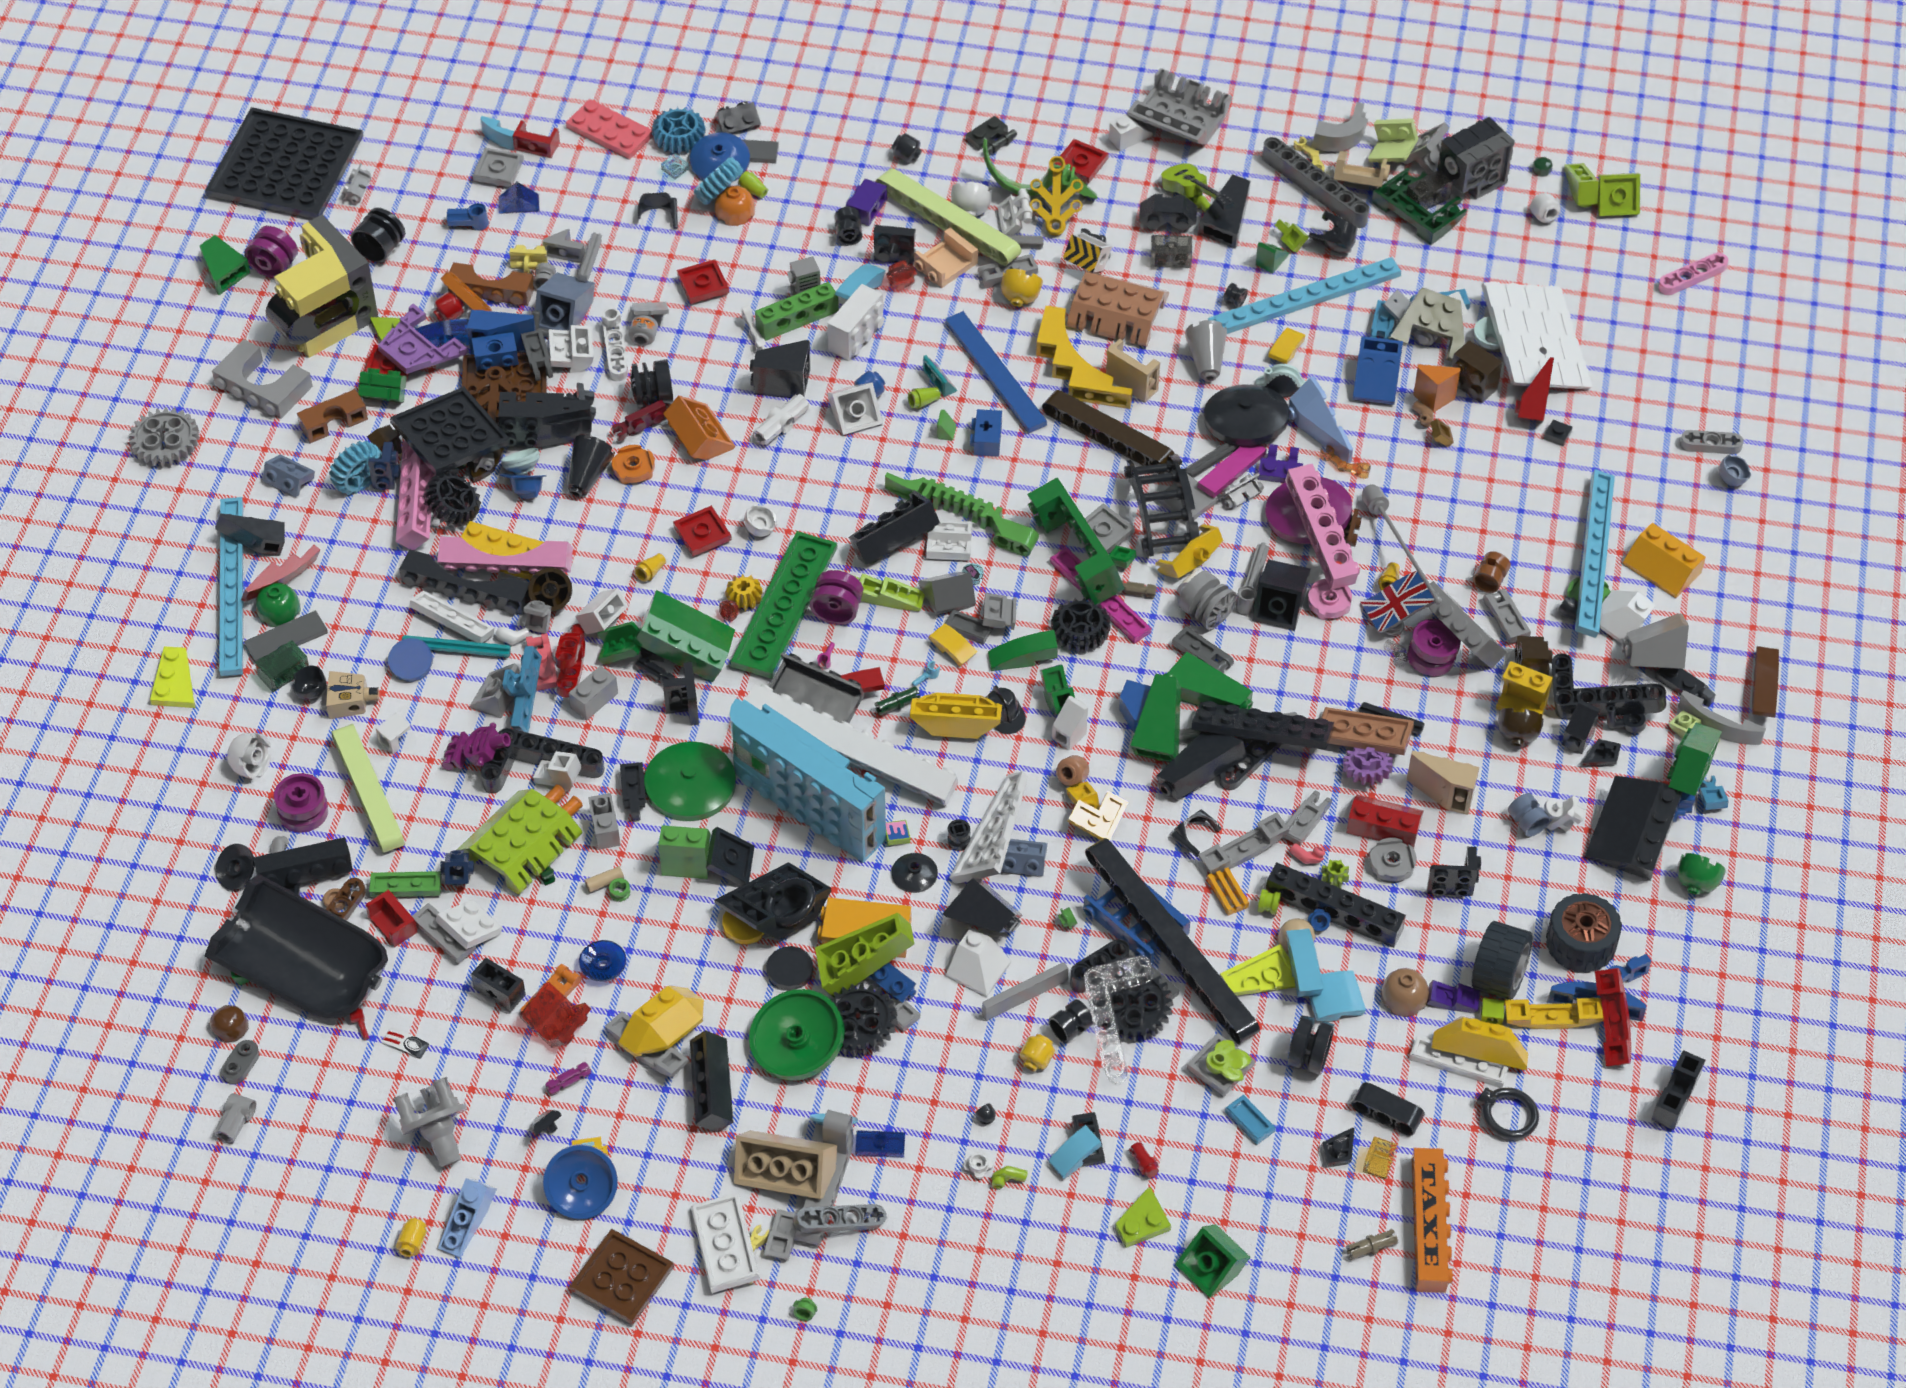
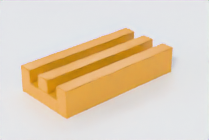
(1236, 888)

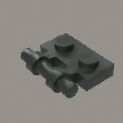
(990, 130)

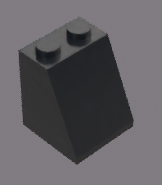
(781, 370)
(1281, 594)
(984, 908)

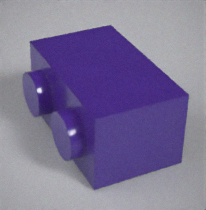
(868, 200)

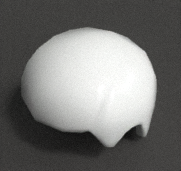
(760, 520)

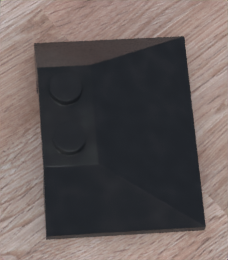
(748, 901)

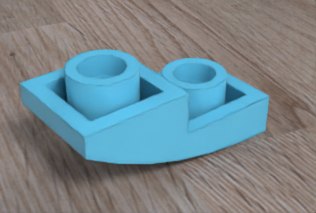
(492, 130)
(1073, 1151)

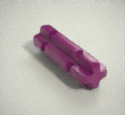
(568, 1078)

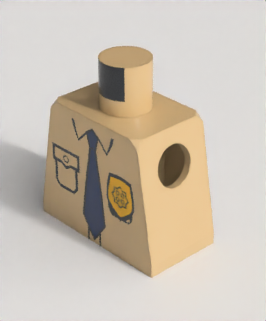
(348, 694)

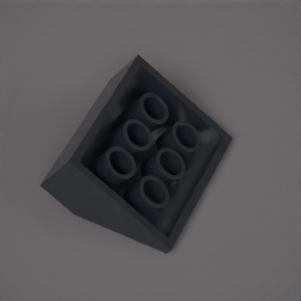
(1634, 825)

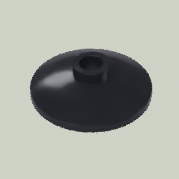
(235, 866)
(914, 880)

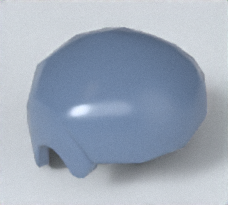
(1734, 470)

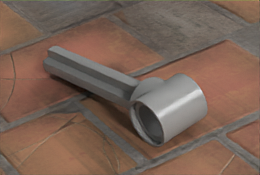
(1247, 594)

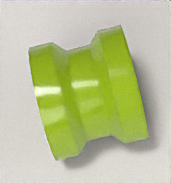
(1269, 902)

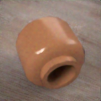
(1072, 770)

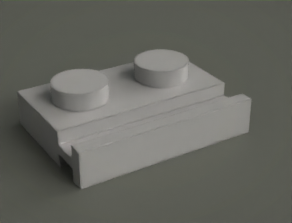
(999, 611)

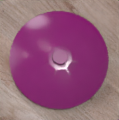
(1284, 517)

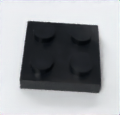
(730, 856)

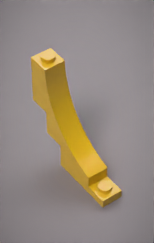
(1085, 381)

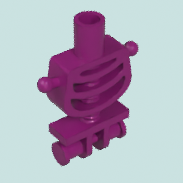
(477, 747)

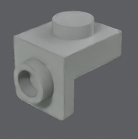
(537, 616)

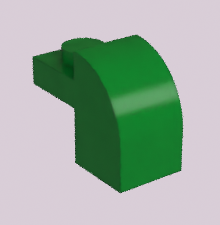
(1055, 688)

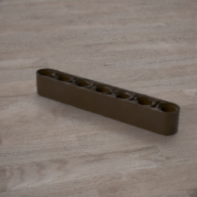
(1105, 429)

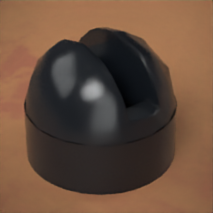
(986, 1114)

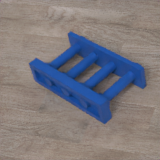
(1112, 923)

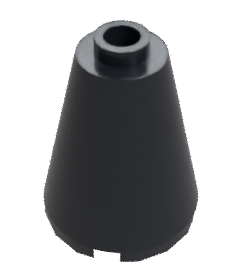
(587, 463)

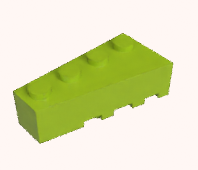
(862, 952)

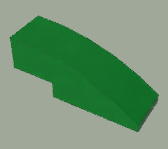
(1024, 651)

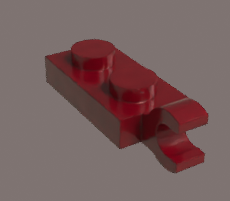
(640, 420)

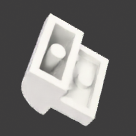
(571, 348)

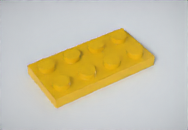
(499, 543)

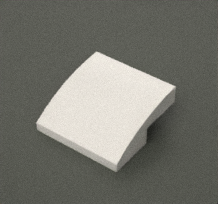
(950, 541)

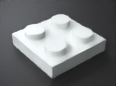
(468, 924)

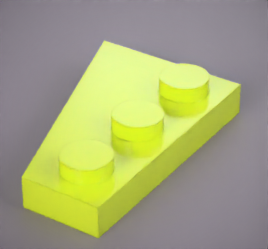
(173, 680)
(1261, 973)

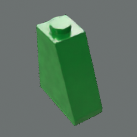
(223, 264)

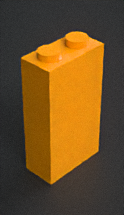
(848, 915)

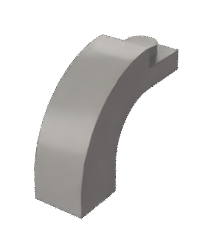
(1341, 136)

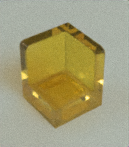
(1379, 1158)

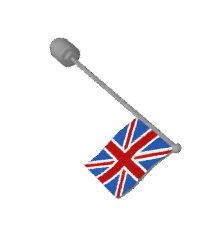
(1404, 595)

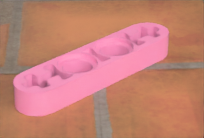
(1691, 271)

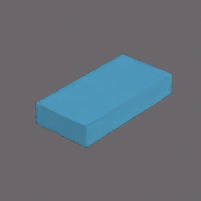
(1250, 1119)

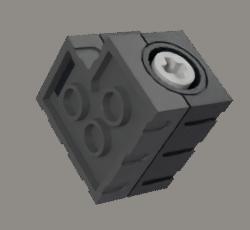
(1477, 158)

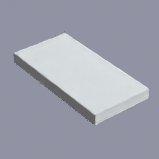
(725, 1242)

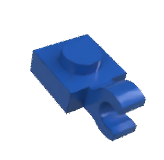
(1634, 968)

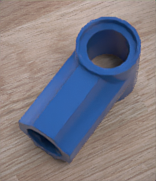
(474, 216)

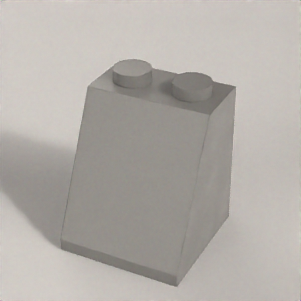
(1658, 644)

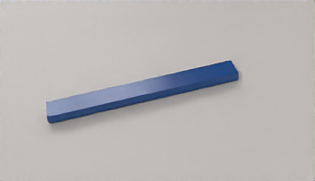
(996, 372)

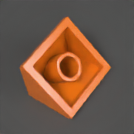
(1436, 385)

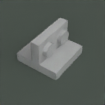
(1427, 148)

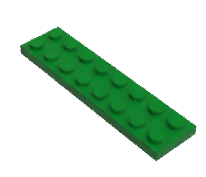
(783, 605)

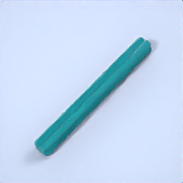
(464, 646)

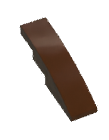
(1765, 682)

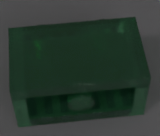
(280, 665)

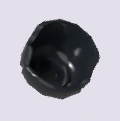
(309, 682)

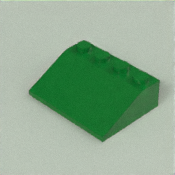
(685, 636)

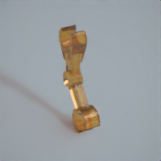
(1355, 468)

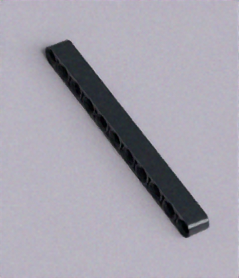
(1172, 941)

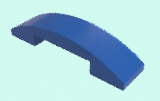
(1567, 992)

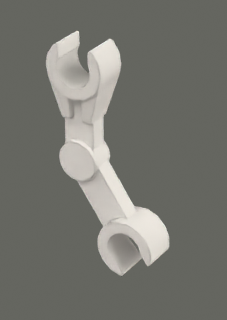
(748, 317)

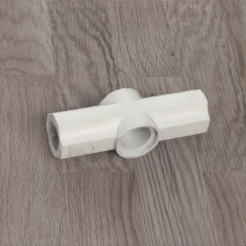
(781, 419)

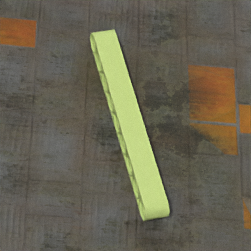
(947, 215)

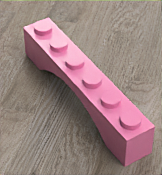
(457, 553)

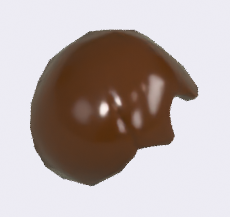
(229, 1023)

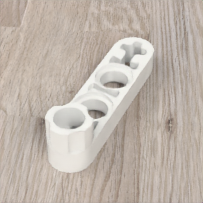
(612, 318)

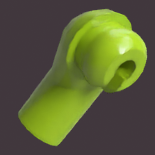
(1201, 202)
(1008, 1172)

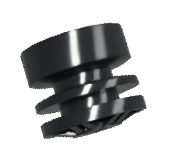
(378, 235)
(652, 383)

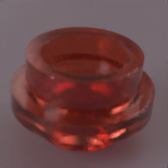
(729, 610)

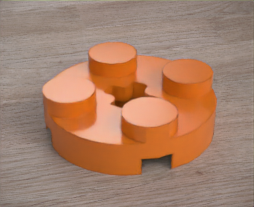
(637, 473)

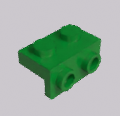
(618, 643)

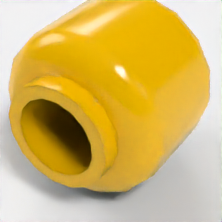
(1037, 1052)

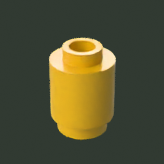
(411, 1237)

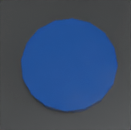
(410, 659)

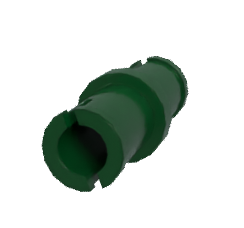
(897, 700)

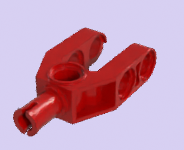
(570, 659)

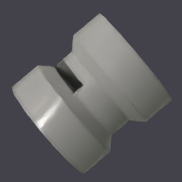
(543, 273)

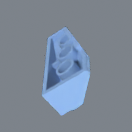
(1314, 418)

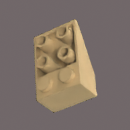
(1444, 780)

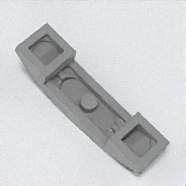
(1747, 733)
(1245, 847)
(665, 1062)

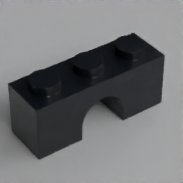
(1679, 1089)

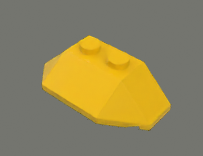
(955, 714)
(662, 1021)
(1481, 1041)

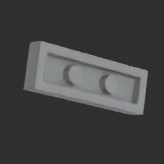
(426, 922)

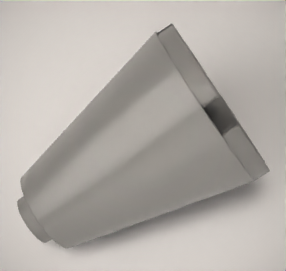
(1207, 347)

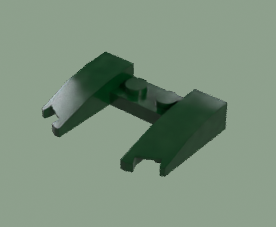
(1429, 225)

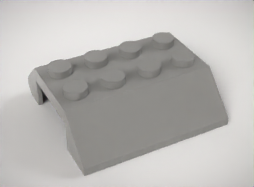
(1182, 109)

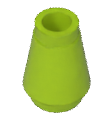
(750, 182)
(923, 396)

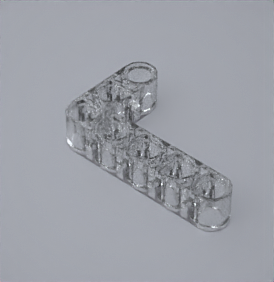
(1107, 1014)

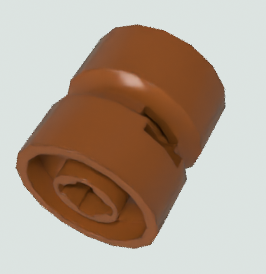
(1491, 572)

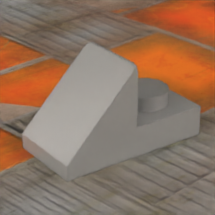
(563, 248)

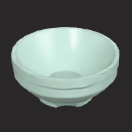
(1483, 329)
(521, 461)

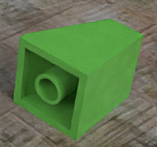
(684, 851)

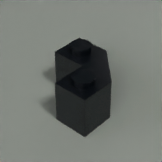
(1159, 210)

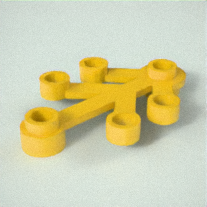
(1056, 200)

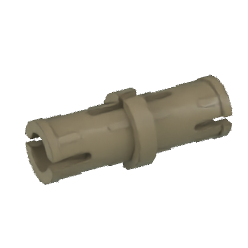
(1371, 1244)

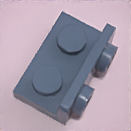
(286, 474)
(1025, 857)

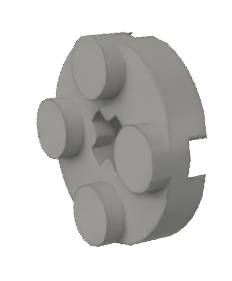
(1391, 871)

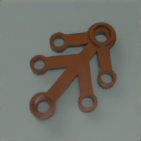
(492, 396)

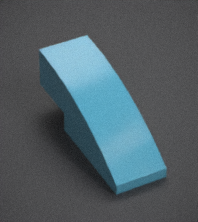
(866, 274)
(1304, 963)

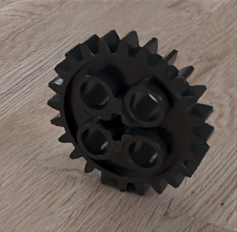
(1149, 1016)
(861, 1036)

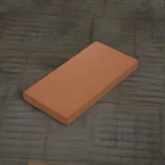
(1369, 730)

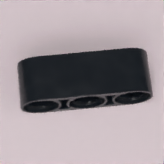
(1102, 956)
(1387, 1109)

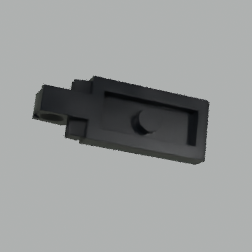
(1679, 680)
(633, 788)

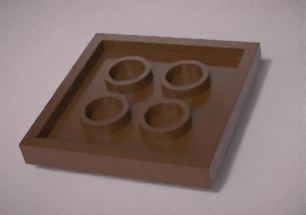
(622, 1276)

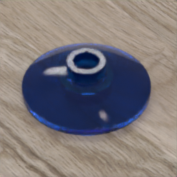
(602, 953)

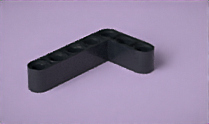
(1625, 698)
(533, 749)

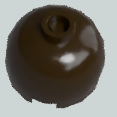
(543, 581)
(1519, 726)

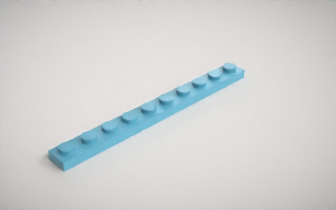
(1308, 295)
(1595, 554)
(230, 595)

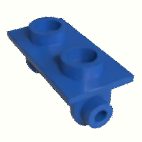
(894, 982)

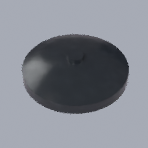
(1246, 414)

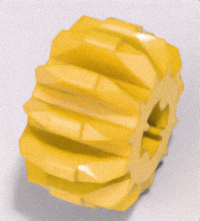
(744, 591)

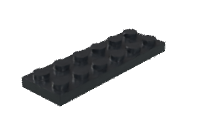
(1263, 725)

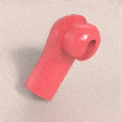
(1308, 857)

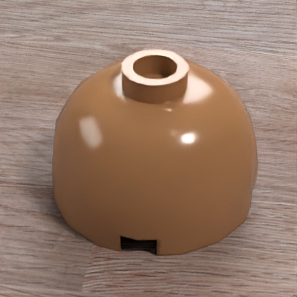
(1405, 992)

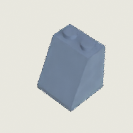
(563, 301)

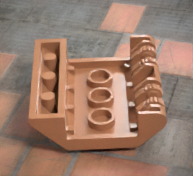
(1116, 303)

